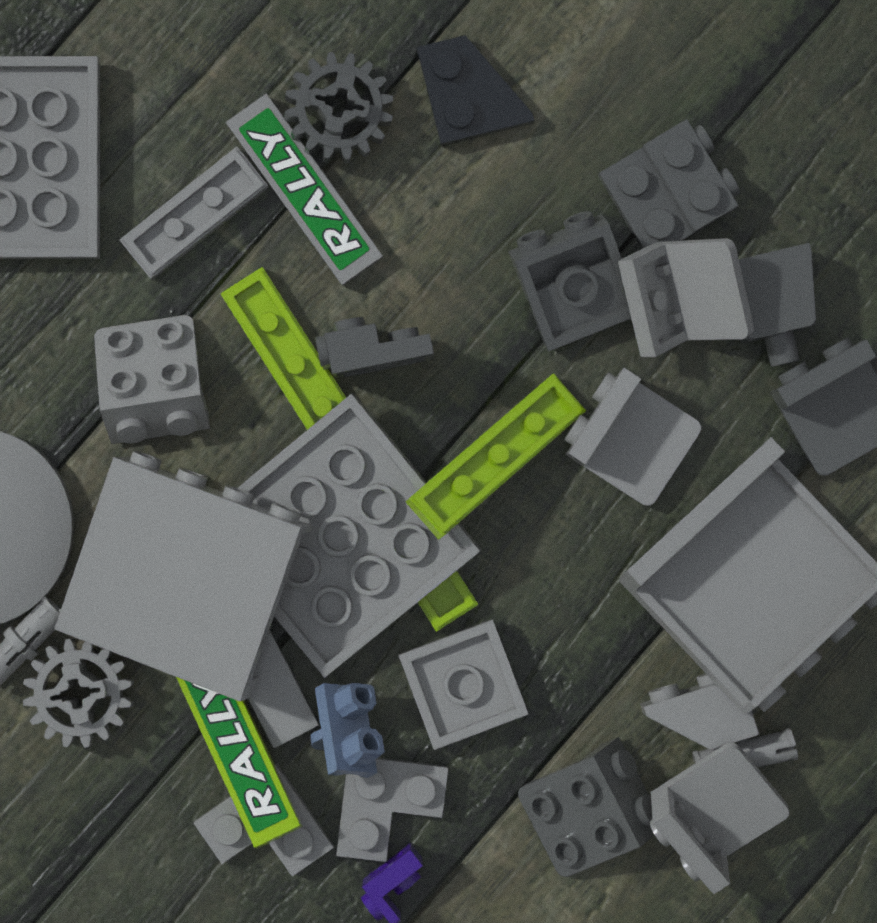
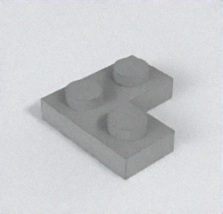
(370, 801)
(227, 835)

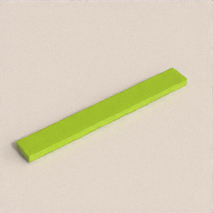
(314, 394)

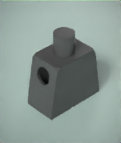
(780, 299)

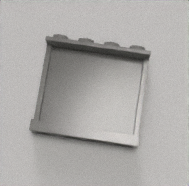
(181, 574)
(755, 580)

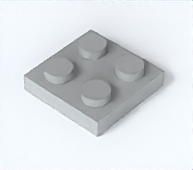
(463, 684)

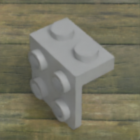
(685, 294)
(150, 380)
(632, 437)
(715, 812)

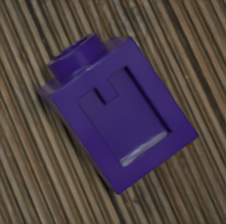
(396, 874)

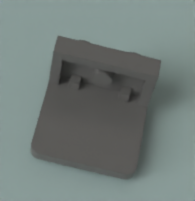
(832, 405)
(590, 809)

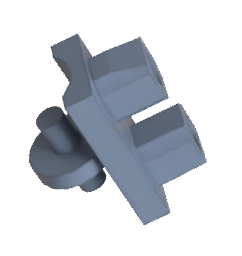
(346, 730)

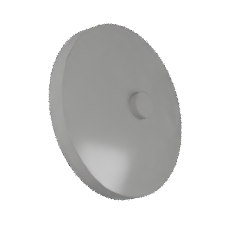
(34, 527)

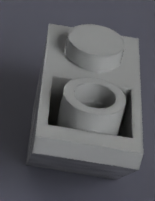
(700, 713)

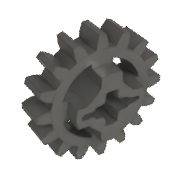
(357, 112)

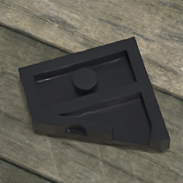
(468, 93)

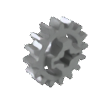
(81, 715)

